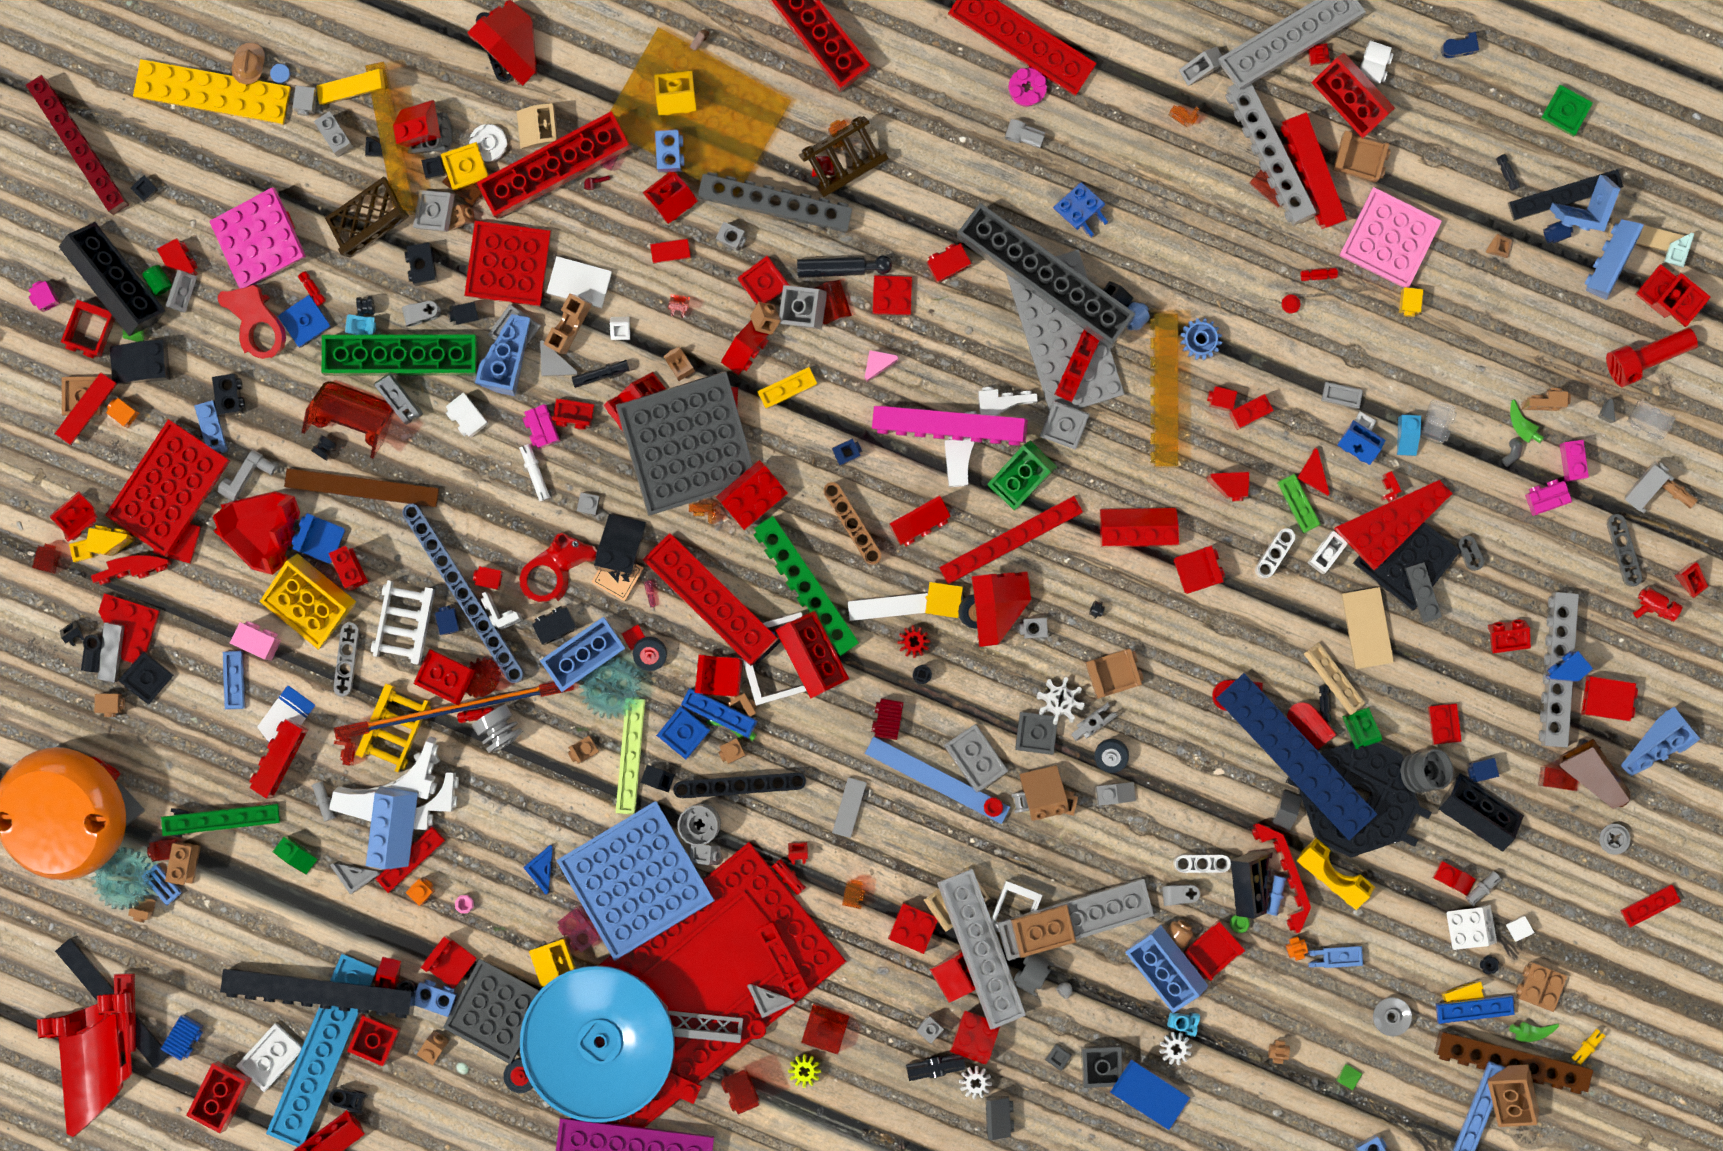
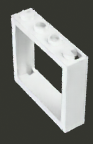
(752, 676)

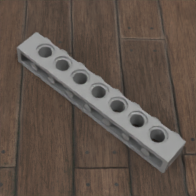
(1280, 158)
(1567, 642)

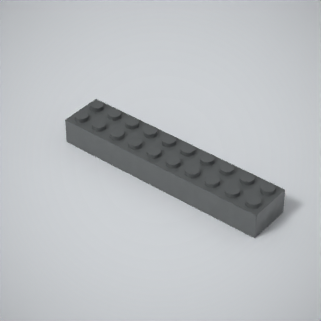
(1045, 275)

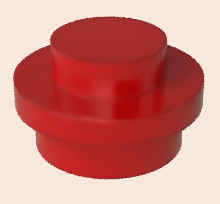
(1290, 304)

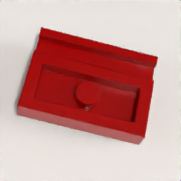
(1444, 724)

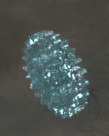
(601, 702)
(122, 897)

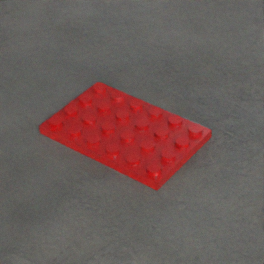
(167, 488)

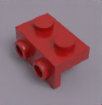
(573, 413)

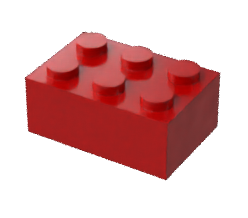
(751, 494)
(218, 1097)

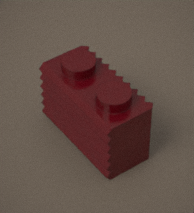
(888, 719)

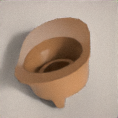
(248, 63)

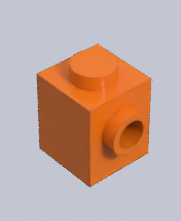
(420, 891)

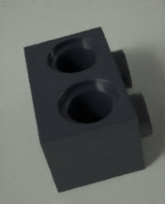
(223, 396)

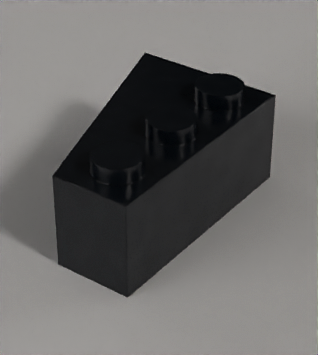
(1250, 882)

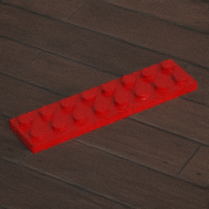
(1025, 42)
(710, 599)

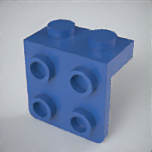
(317, 537)

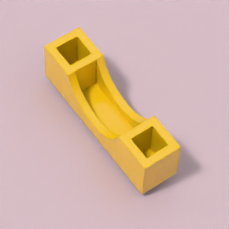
(1353, 889)

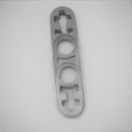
(349, 659)

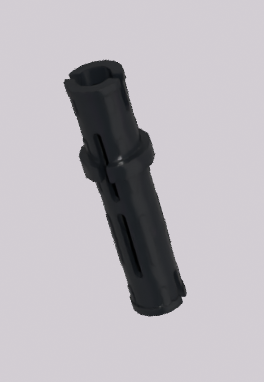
(601, 373)

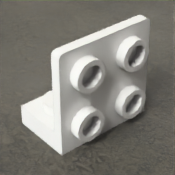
(508, 618)
(1471, 927)

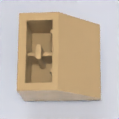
(537, 126)

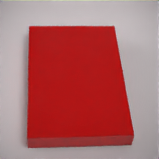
(444, 677)

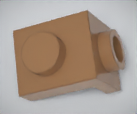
(679, 363)
(749, 705)
(143, 911)
(433, 1047)

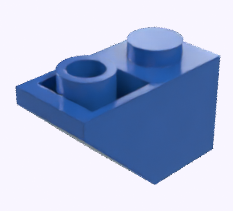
(1572, 668)

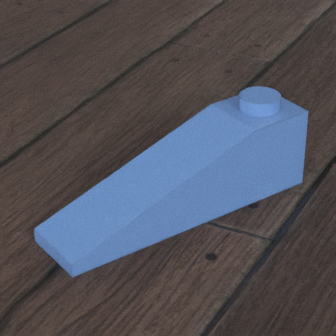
(503, 363)
(1665, 737)

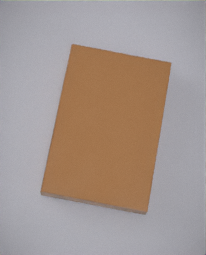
(1043, 930)

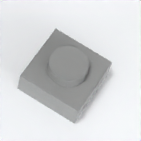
(588, 503)

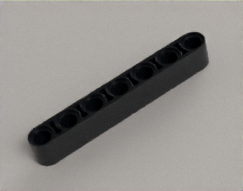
(730, 788)

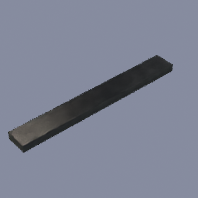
(98, 985)

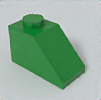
(295, 855)

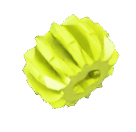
(802, 1077)

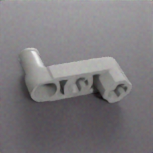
(233, 489)

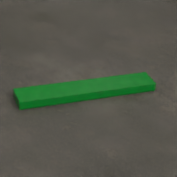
(220, 819)

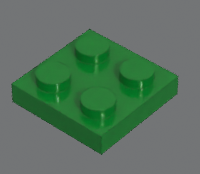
(1566, 110)

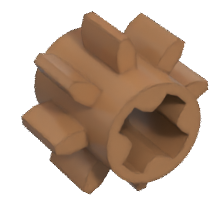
(1279, 1051)

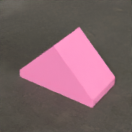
(877, 363)

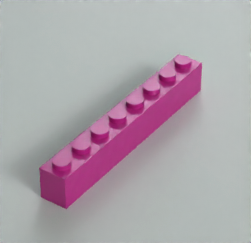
(949, 424)

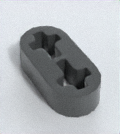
(1466, 556)

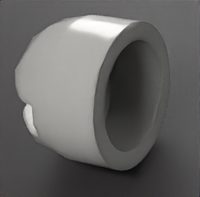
(1064, 990)

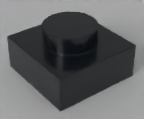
(433, 167)
(144, 188)

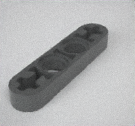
(1621, 551)

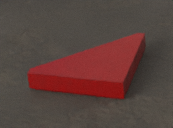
(1313, 473)

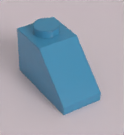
(1408, 434)

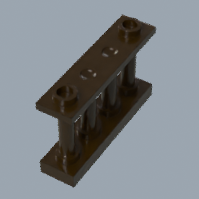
(859, 165)

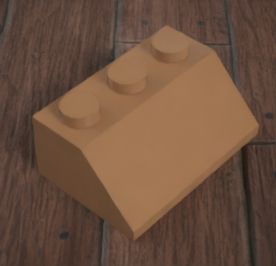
(1514, 1097)

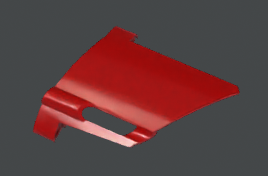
(91, 1056)

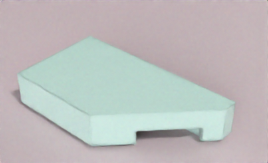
(1679, 250)

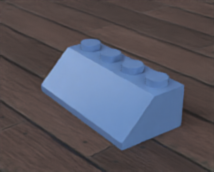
(1614, 258)
(582, 654)
(391, 828)

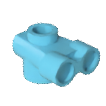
(1188, 1022)

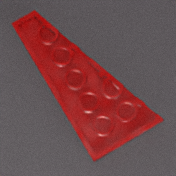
(1385, 528)

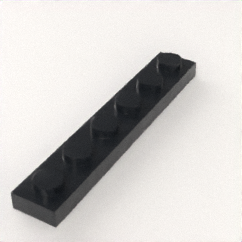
(1561, 195)

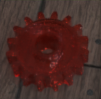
(484, 679)

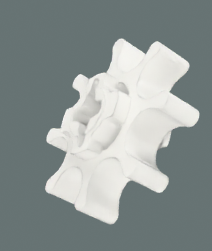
(1053, 697)

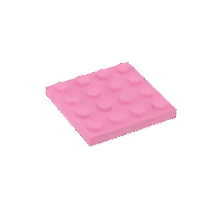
(1390, 238)

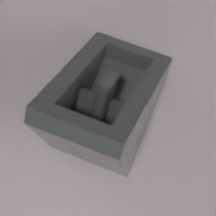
(1286, 811)

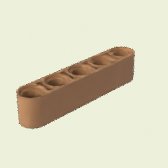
(851, 514)

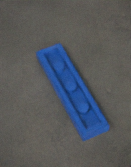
(719, 713)
(1475, 1009)

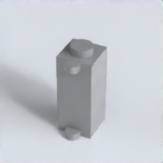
(1648, 485)

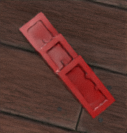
(1077, 366)

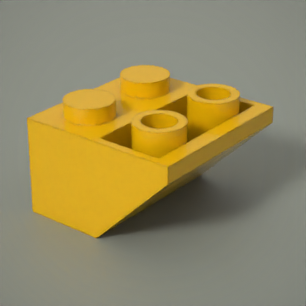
(105, 542)
(552, 960)

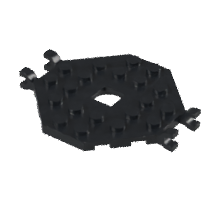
(1378, 772)

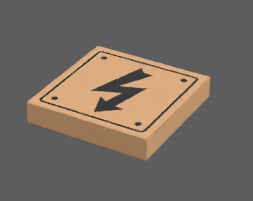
(617, 584)

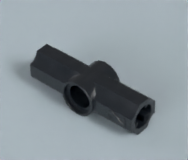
(935, 1067)

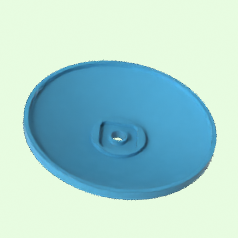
(562, 1051)

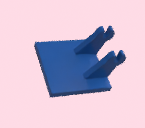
(1079, 207)

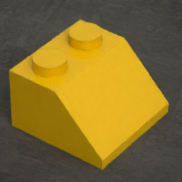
(675, 93)

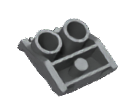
(440, 144)

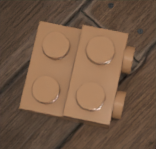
(1550, 401)
(1540, 986)

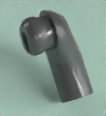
(1516, 449)

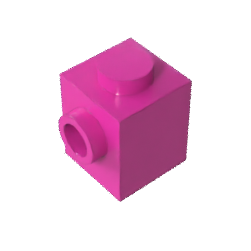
(43, 296)

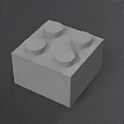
(802, 307)

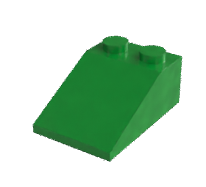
(1022, 475)

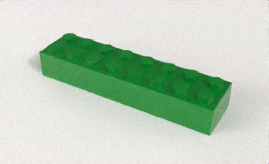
(399, 355)

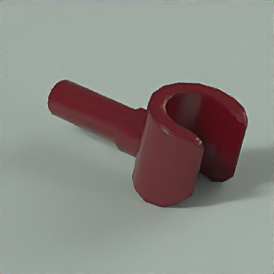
(589, 183)

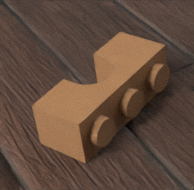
(564, 333)

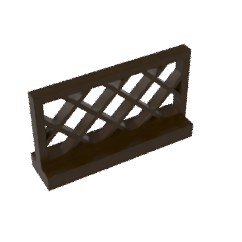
(376, 229)

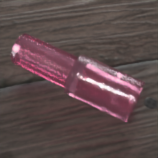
(650, 593)

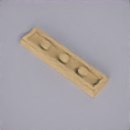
(1651, 236)
(1334, 678)

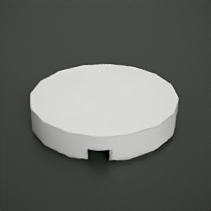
(491, 142)

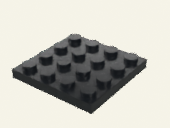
(1421, 546)

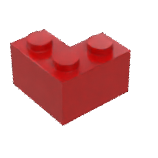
(744, 348)

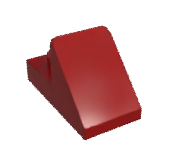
(1454, 878)

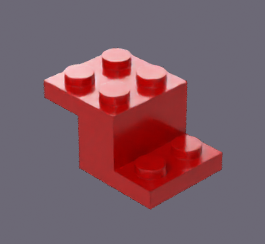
(1672, 295)
(644, 386)

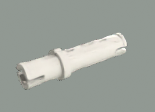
(531, 464)

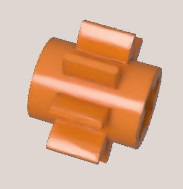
(1296, 948)

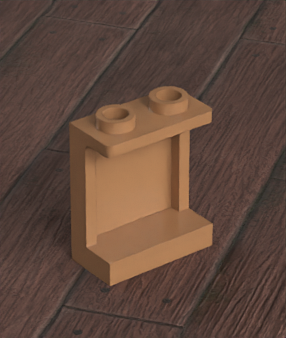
(1361, 157)
(1114, 673)
(1044, 793)
(182, 863)

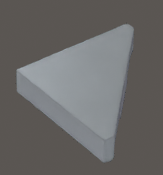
(553, 364)
(353, 877)
(768, 1001)

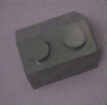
(998, 1117)

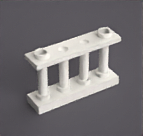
(422, 616)

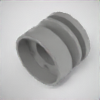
(497, 728)
(689, 829)

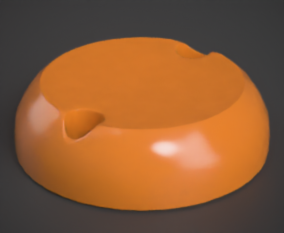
(60, 814)

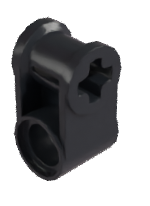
(349, 1100)

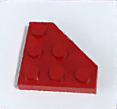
(138, 623)

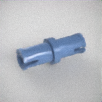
(1276, 895)

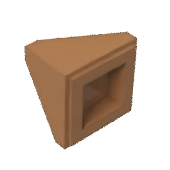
(1500, 246)

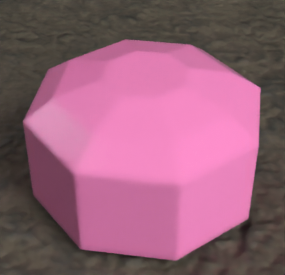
(464, 904)

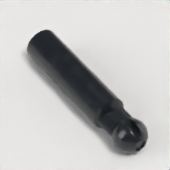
(841, 266)

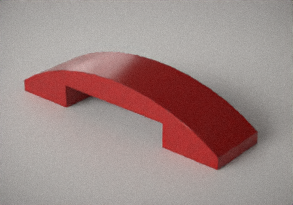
(782, 960)

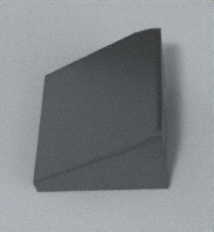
(1607, 412)

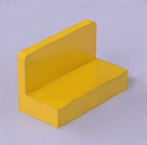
(1465, 992)

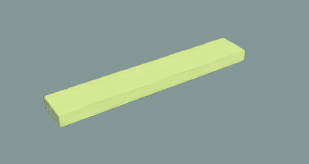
(630, 758)

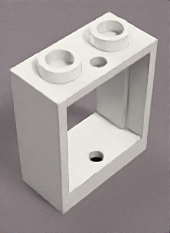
(1016, 889)

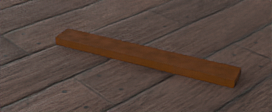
(361, 487)

